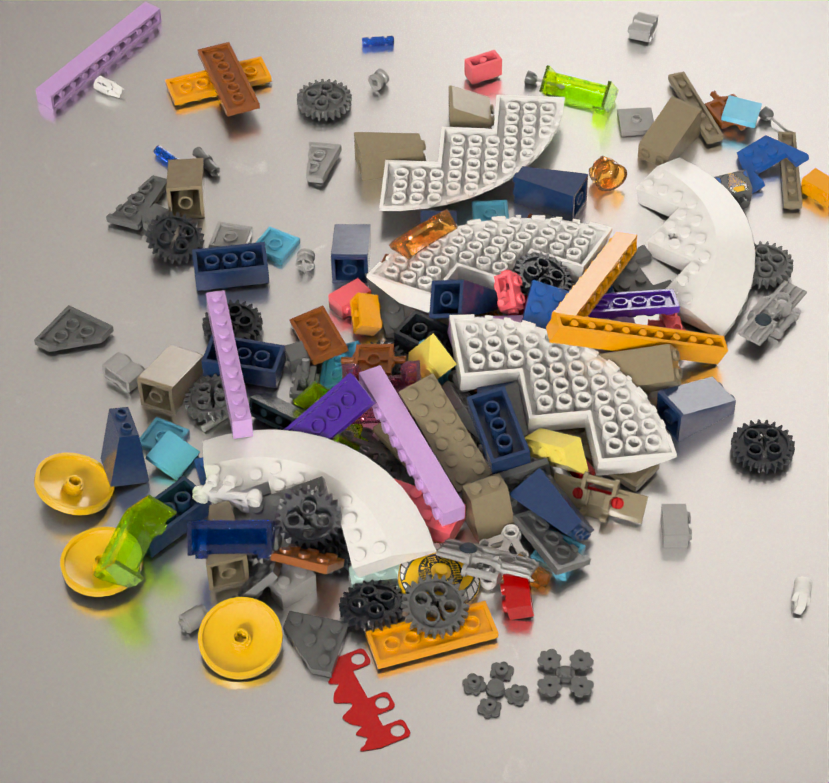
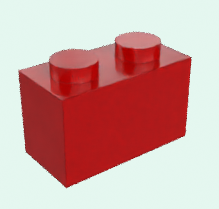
(517, 596)

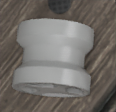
(378, 79)
(305, 259)

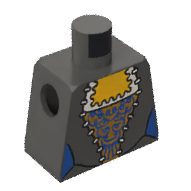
(738, 185)

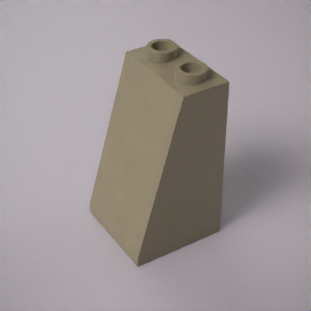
(671, 132)
(376, 147)
(186, 187)
(649, 367)
(168, 379)
(225, 569)

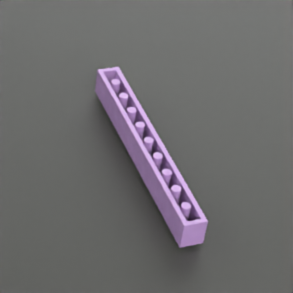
(98, 55)
(229, 365)
(412, 448)

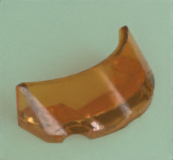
(424, 234)

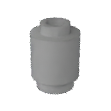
(192, 618)

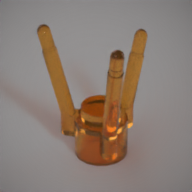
(540, 576)

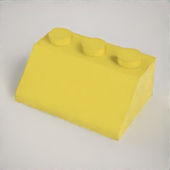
(432, 357)
(559, 448)

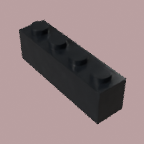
(273, 410)

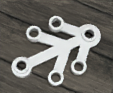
(204, 493)
(507, 540)

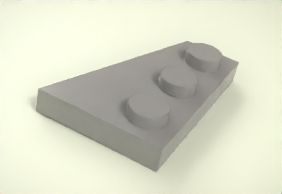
(321, 160)

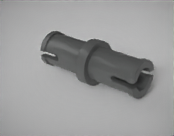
(210, 166)

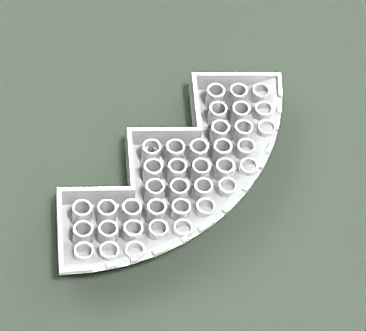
(474, 158)
(704, 239)
(484, 250)
(563, 390)
(377, 513)

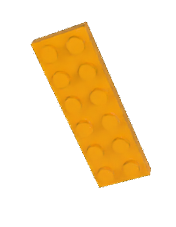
(198, 85)
(402, 644)

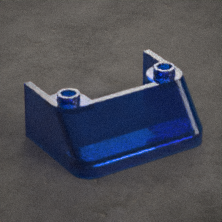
(230, 537)

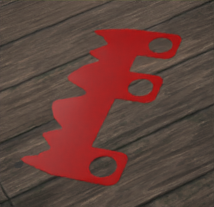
(363, 709)

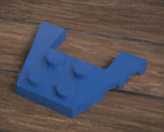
(763, 155)

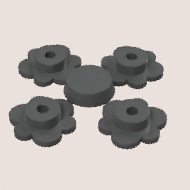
(565, 674)
(495, 688)

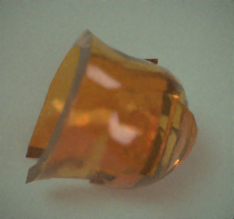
(607, 174)

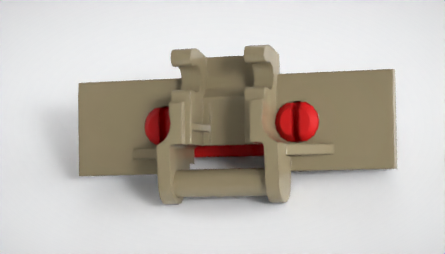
(600, 502)

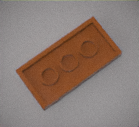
(318, 335)

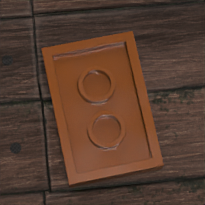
(308, 559)

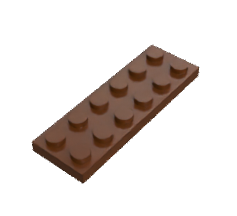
(228, 79)

